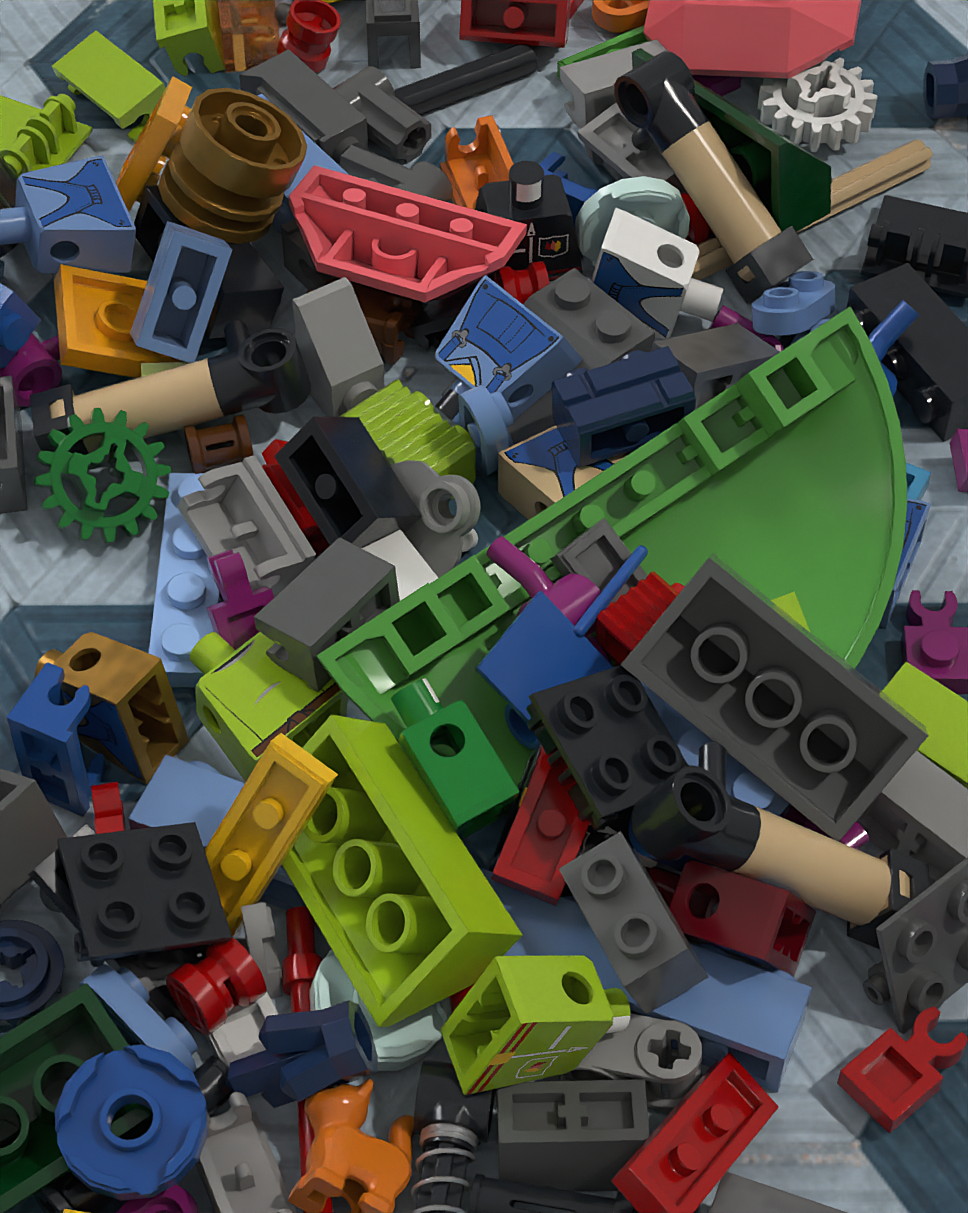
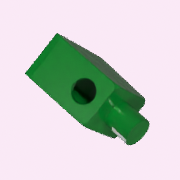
(468, 786)

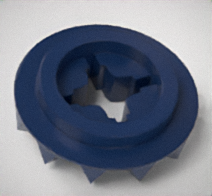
(41, 970)

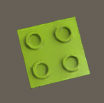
(39, 137)

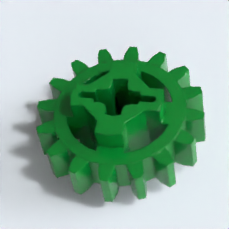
(129, 484)

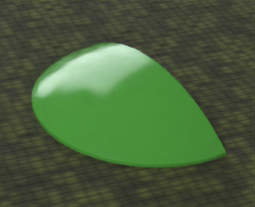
(777, 477)

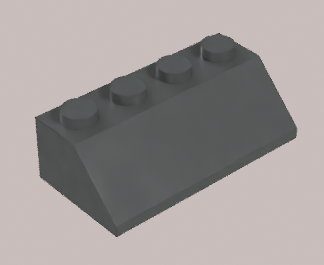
(775, 698)

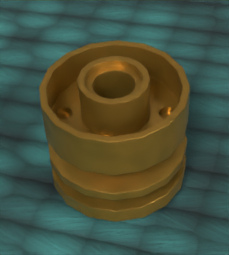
(232, 165)

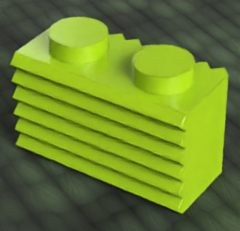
(410, 429)

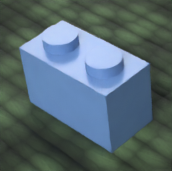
(180, 292)

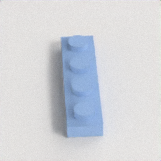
(182, 589)

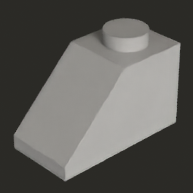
(337, 348)

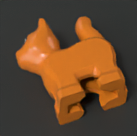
(349, 1161)

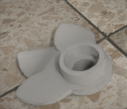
(438, 533)

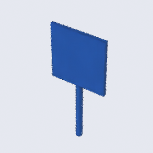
(546, 648)

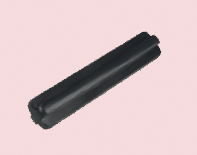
(469, 79)

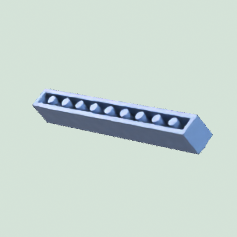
(732, 1011)

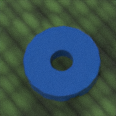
(139, 1165)

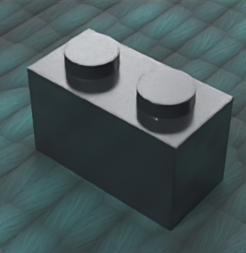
(346, 481)

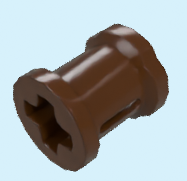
(234, 433)

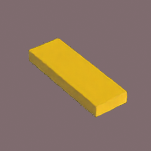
(265, 824)

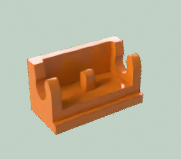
(476, 163)

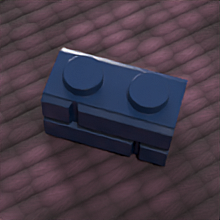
(620, 404)

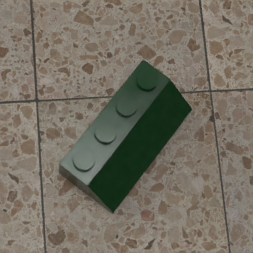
(783, 175)
(33, 1072)

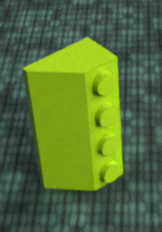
(393, 878)

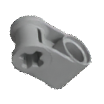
(644, 1053)

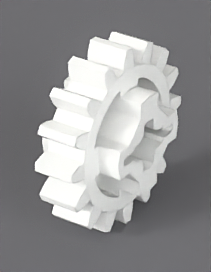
(819, 105)

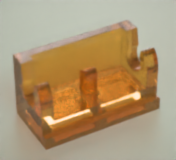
(247, 33)

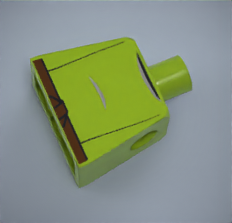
(252, 700)

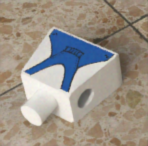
(652, 274)

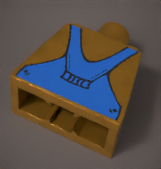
(131, 705)

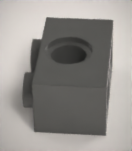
(633, 923)

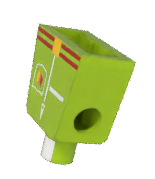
(530, 1020)

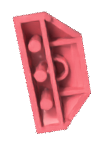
(752, 35)
(397, 236)

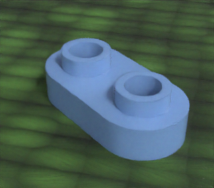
(794, 304)
(486, 420)
(139, 1024)

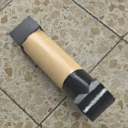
(663, 107)
(255, 373)
(699, 819)

